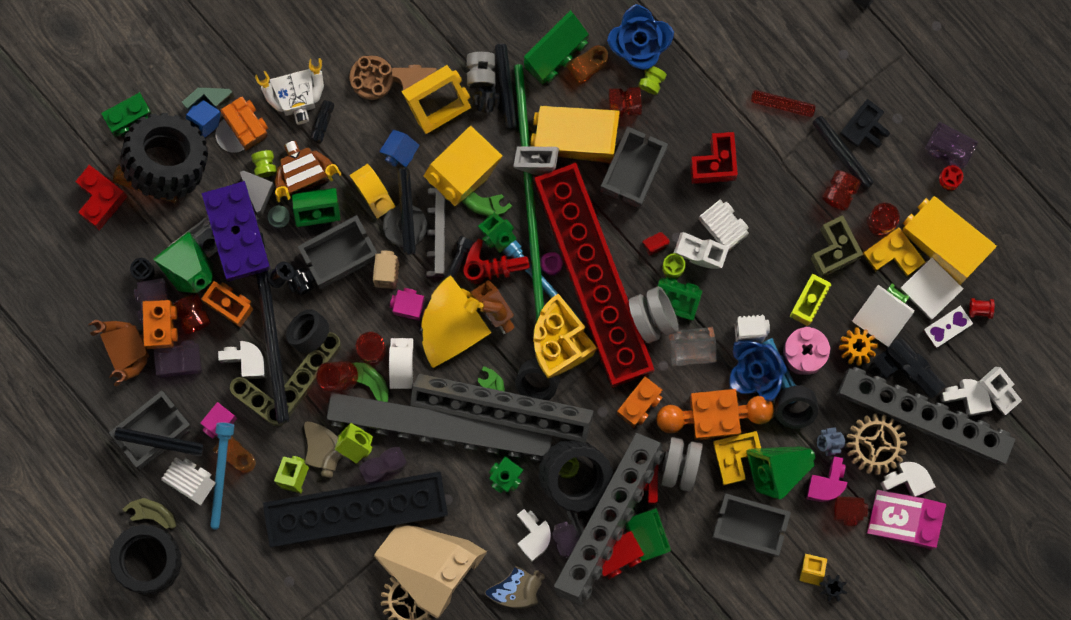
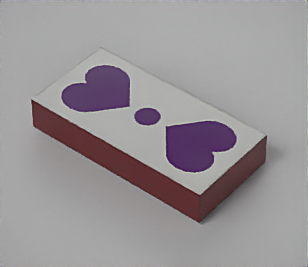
(947, 327)

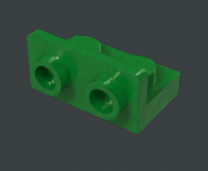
(126, 113)
(682, 297)

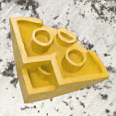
(448, 325)
(560, 339)

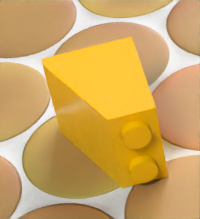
(463, 166)

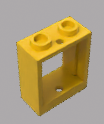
(427, 86)

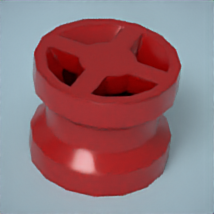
(954, 174)

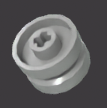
(653, 314)
(680, 464)

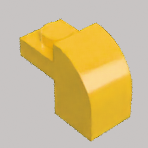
(372, 190)

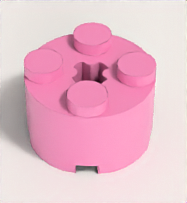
(807, 363)

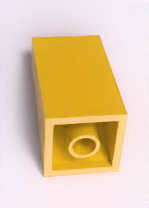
(577, 132)
(947, 239)

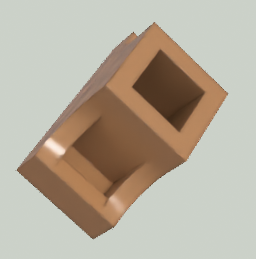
(410, 75)

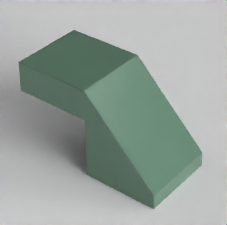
(216, 96)

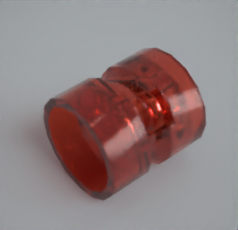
(626, 101)
(841, 190)
(883, 219)
(191, 315)
(371, 348)
(337, 376)

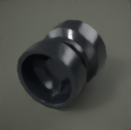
(145, 272)

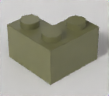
(842, 248)

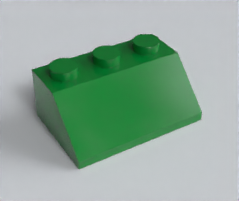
(556, 48)

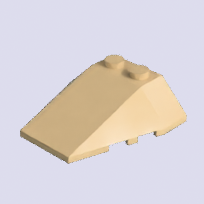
(428, 564)

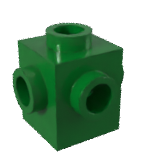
(497, 232)
(509, 468)

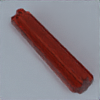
(783, 103)

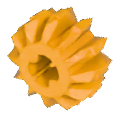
(863, 340)

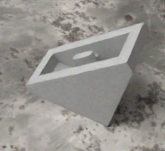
(536, 159)
(259, 191)

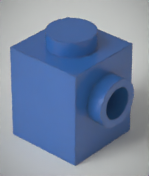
(204, 117)
(399, 149)

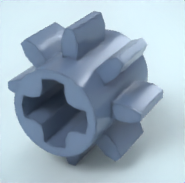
(830, 441)

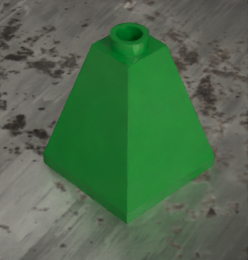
(186, 265)
(779, 468)

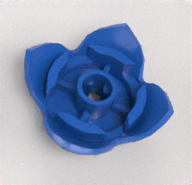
(640, 22)
(748, 377)

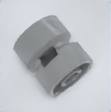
(480, 77)

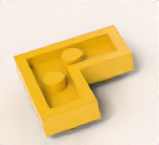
(895, 247)
(729, 455)

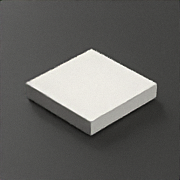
(931, 288)
(883, 315)

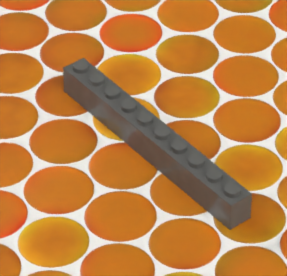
(436, 425)

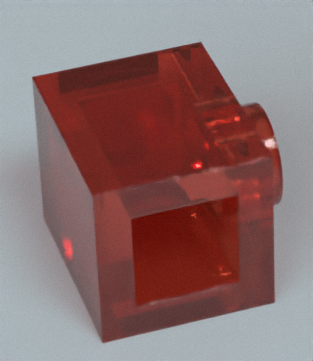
(850, 510)

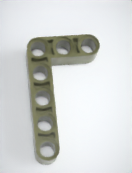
(291, 386)

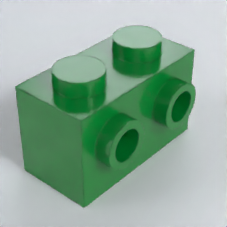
(316, 207)
(649, 534)

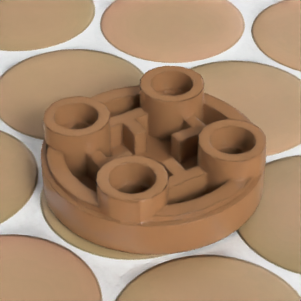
(371, 77)

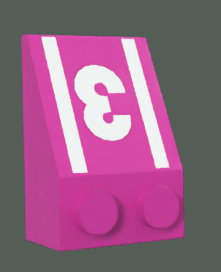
(906, 519)

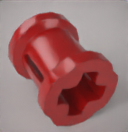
(981, 308)

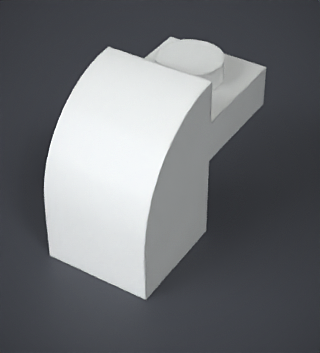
(701, 252)
(251, 359)
(401, 363)
(1000, 390)
(973, 395)
(913, 475)
(538, 540)

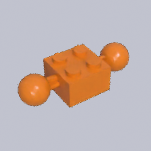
(714, 414)

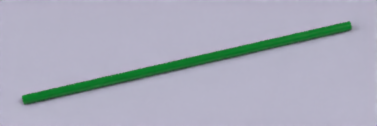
(529, 193)

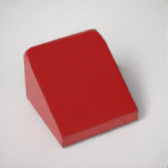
(656, 243)

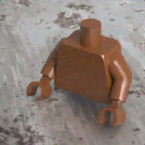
(124, 348)

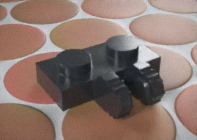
(862, 123)

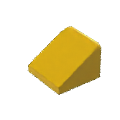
(813, 569)

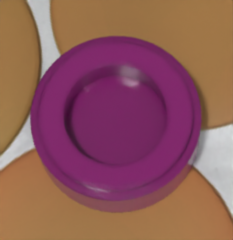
(551, 263)

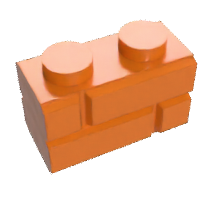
(244, 123)

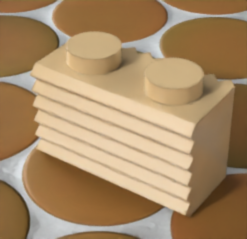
(386, 270)

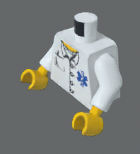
(294, 92)

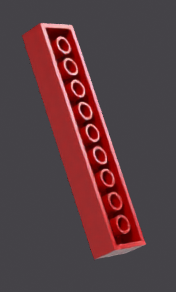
(593, 275)

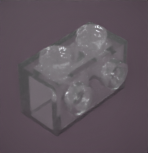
(692, 346)

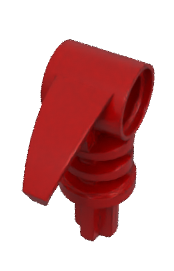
(490, 269)

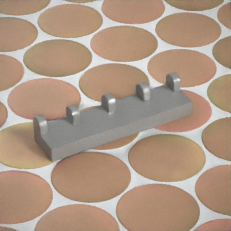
(439, 234)

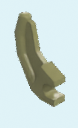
(150, 509)

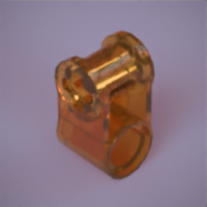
(585, 66)
(235, 453)

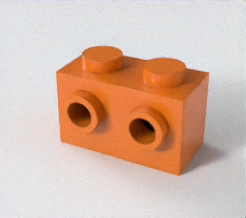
(227, 304)
(158, 324)
(639, 402)

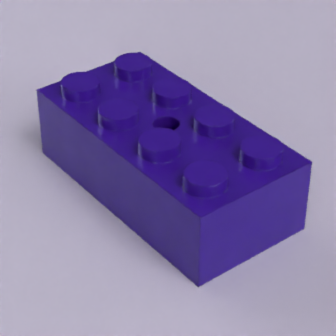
(242, 252)

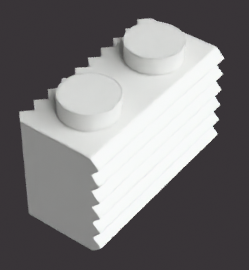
(724, 224)
(752, 328)
(188, 480)

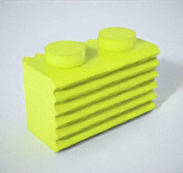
(810, 300)

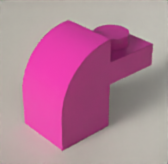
(827, 489)

